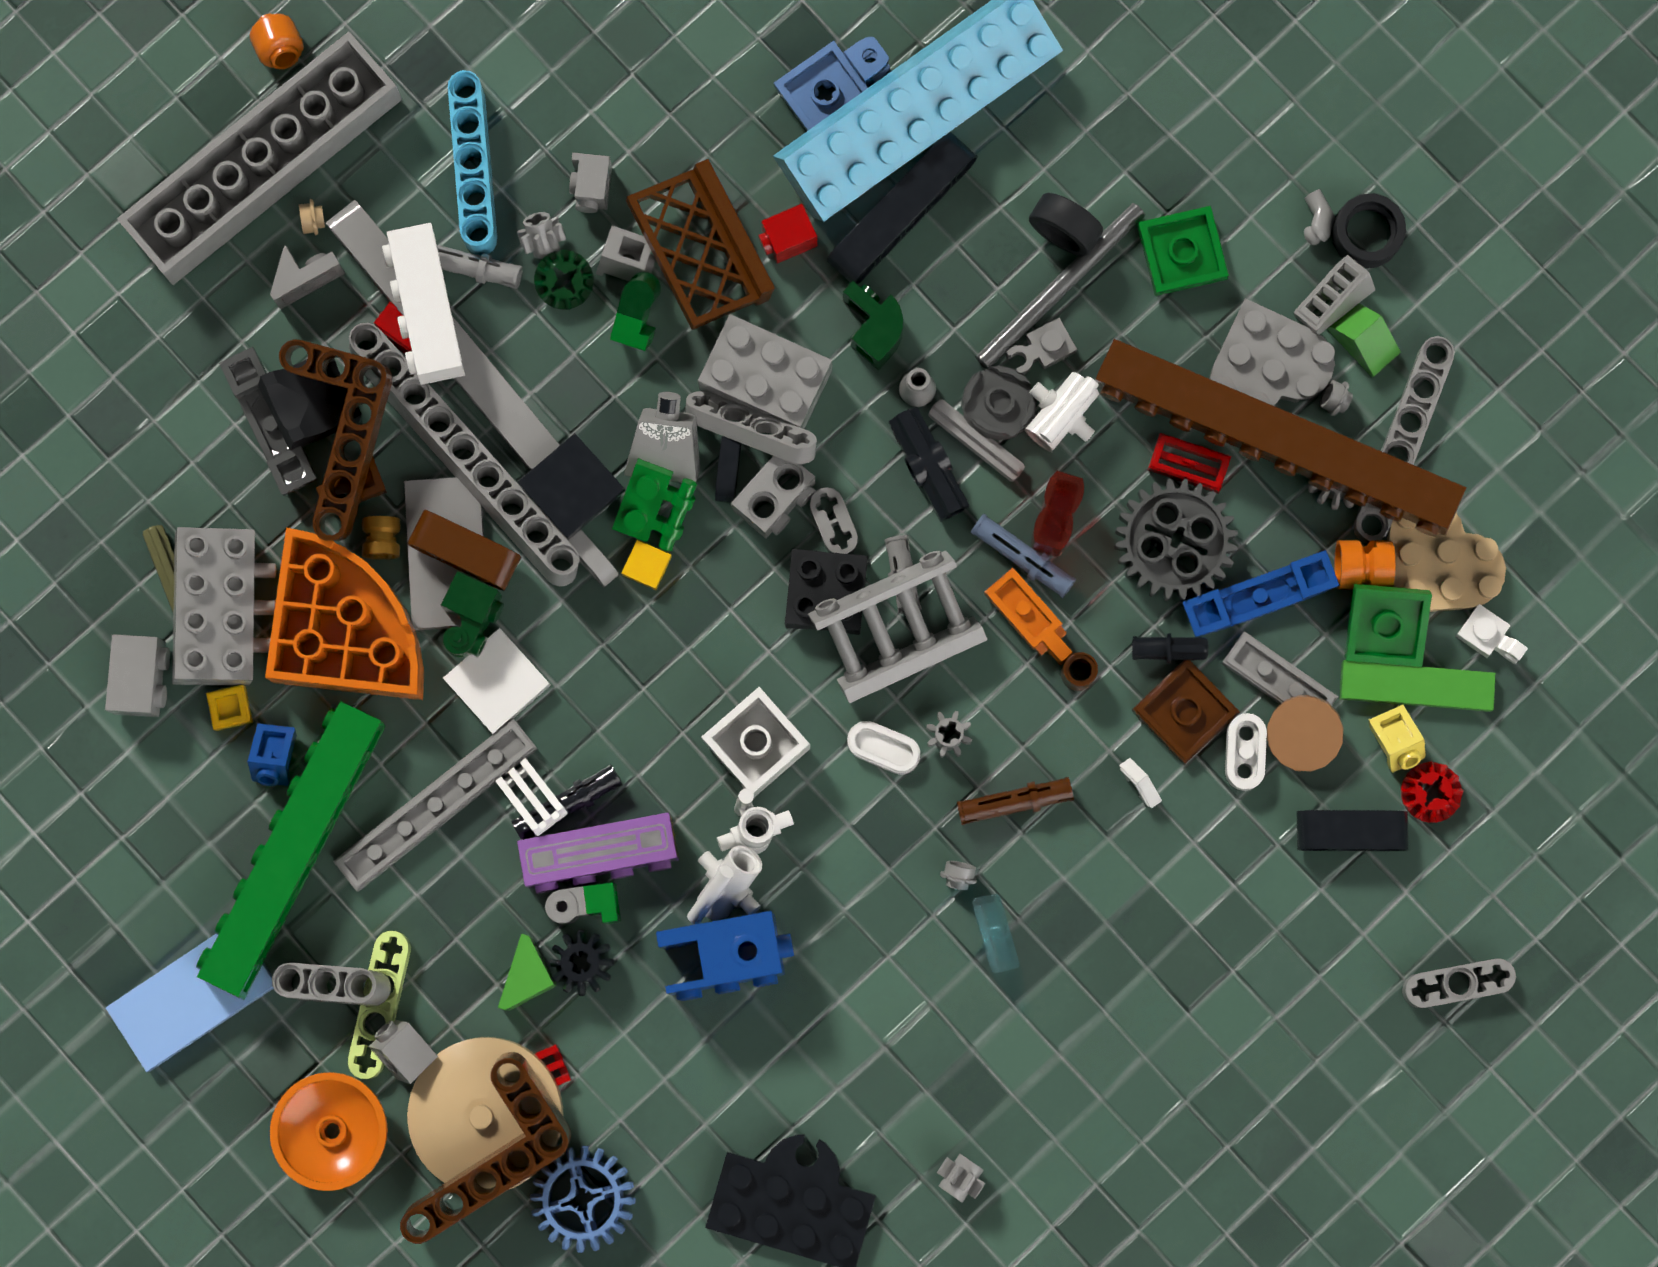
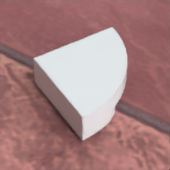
(1142, 782)

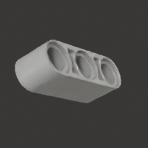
(315, 979)

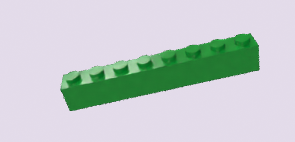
(291, 850)

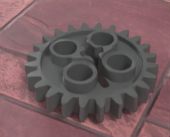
(1162, 571)

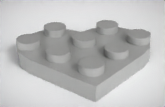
(1273, 357)

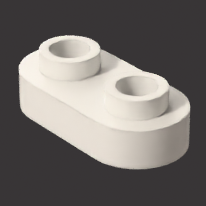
(1248, 753)

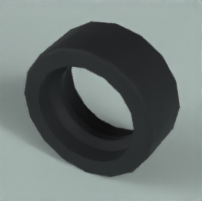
(1384, 207)
(1066, 224)

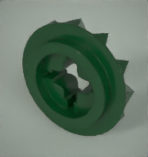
(565, 261)

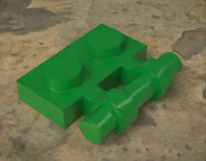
(643, 500)

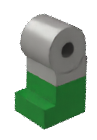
(569, 904)

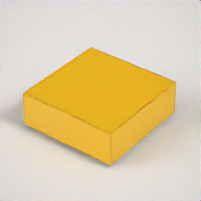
(646, 565)
(229, 707)

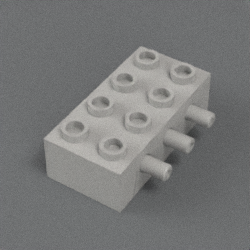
(216, 606)

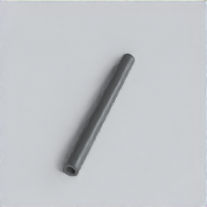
(1059, 287)

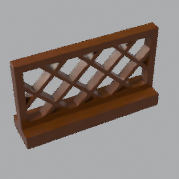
(729, 232)

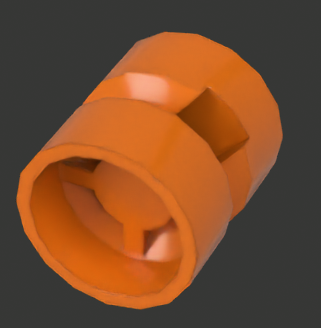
(1364, 564)

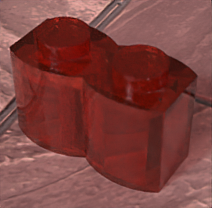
(1055, 520)

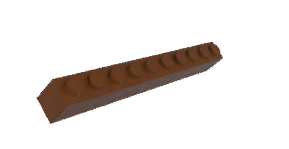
(1281, 438)

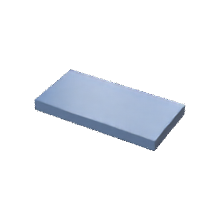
(177, 1008)

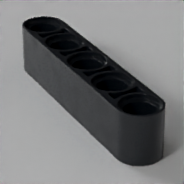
(902, 208)

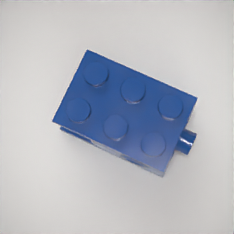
(731, 953)

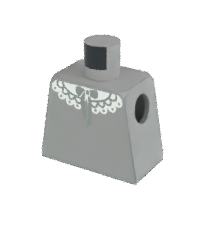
(667, 439)

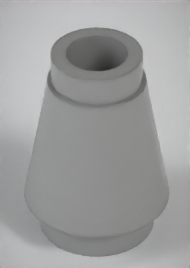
(917, 395)

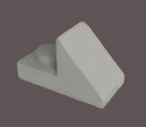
(294, 283)

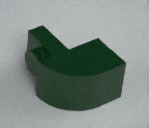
(883, 326)

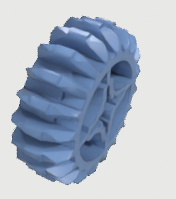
(550, 1208)

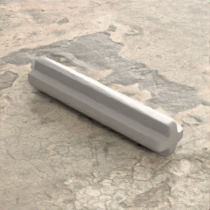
(983, 447)

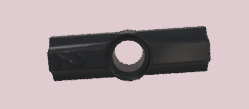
(928, 464)

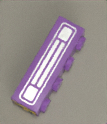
(598, 851)

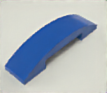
(1261, 595)

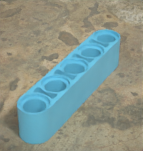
(467, 146)

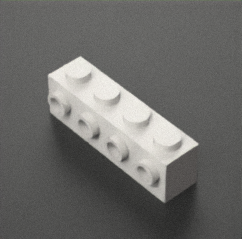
(425, 304)

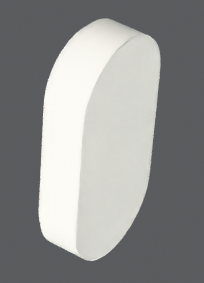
(883, 747)

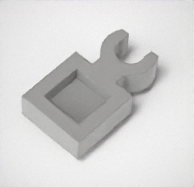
(1046, 344)

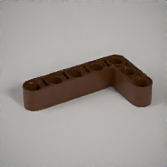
(348, 428)
(498, 1162)

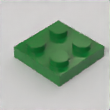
(1182, 250)
(1388, 625)

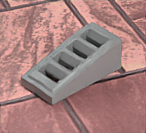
(1337, 279)

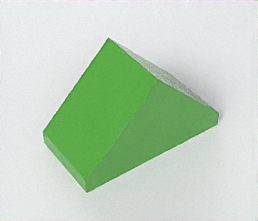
(1366, 338)
(527, 976)

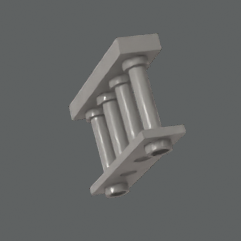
(926, 648)

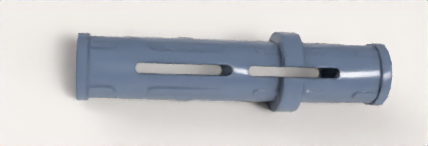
(1059, 583)

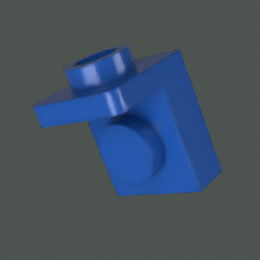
(271, 754)

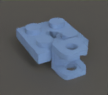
(830, 67)

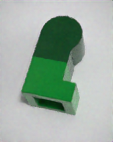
(633, 311)

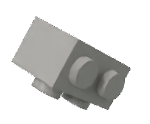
(137, 676)

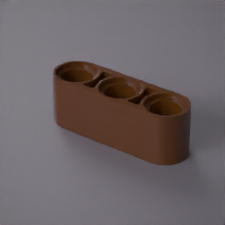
(464, 550)

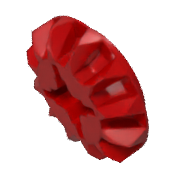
(1415, 797)

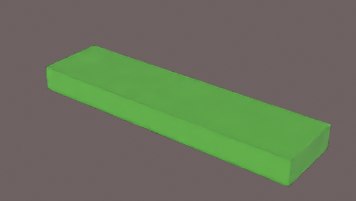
(1417, 686)

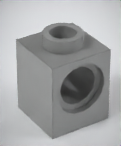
(402, 1050)

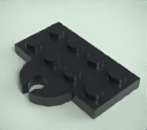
(792, 1204)

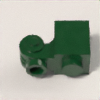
(477, 607)

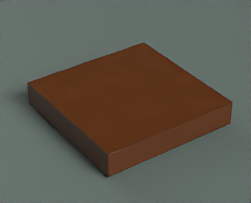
(1185, 711)

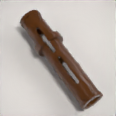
(1015, 800)

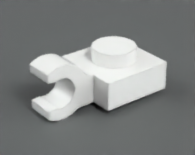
(1486, 633)

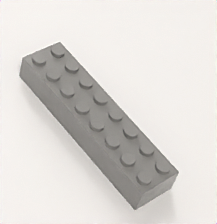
(260, 158)

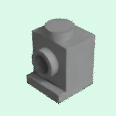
(591, 181)
(625, 255)

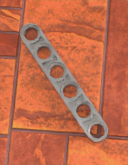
(1423, 409)

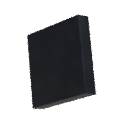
(571, 486)

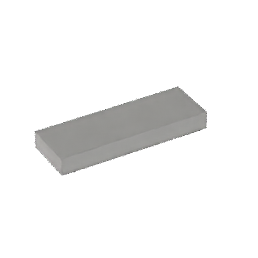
(1272, 672)

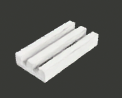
(516, 777)

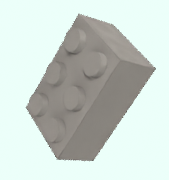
(765, 372)

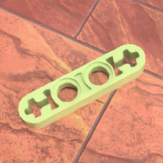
(387, 1009)

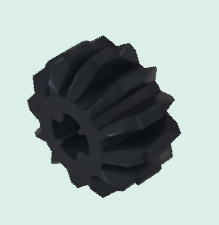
(593, 958)

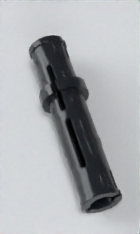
(574, 798)

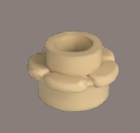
(311, 217)

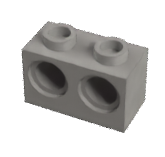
(766, 488)

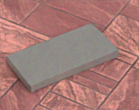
(428, 576)

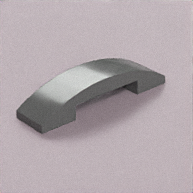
(289, 467)

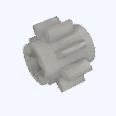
(541, 234)
(943, 725)
(961, 1178)

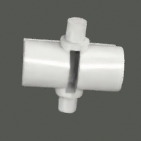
(1062, 411)
(755, 816)
(727, 885)

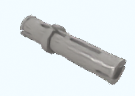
(481, 267)

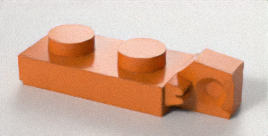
(1029, 615)

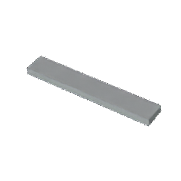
(435, 805)

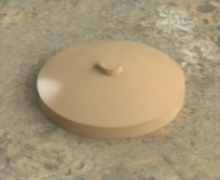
(460, 1115)

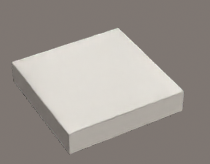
(497, 682)

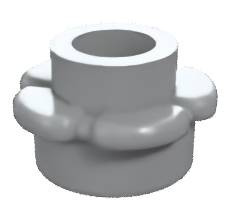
(1336, 397)
(959, 875)

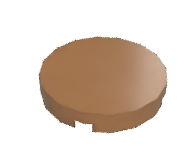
(1305, 733)

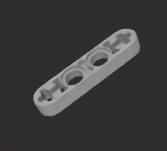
(785, 441)

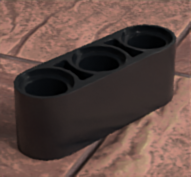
(1352, 830)

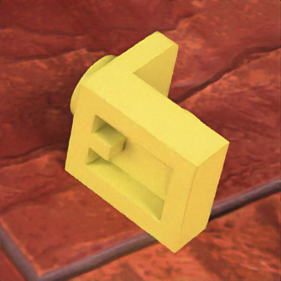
(1398, 738)

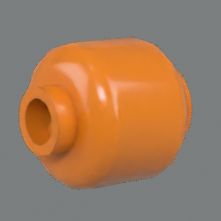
(276, 41)

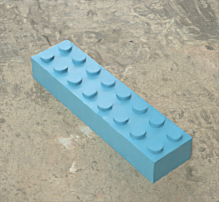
(916, 104)

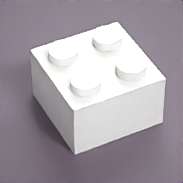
(756, 742)

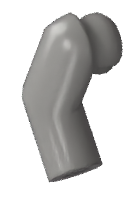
(1323, 218)

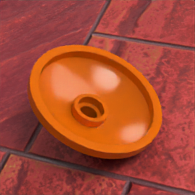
(301, 1135)

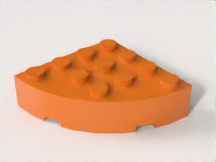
(340, 624)

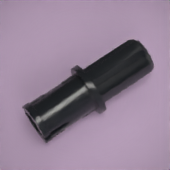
(1170, 648)

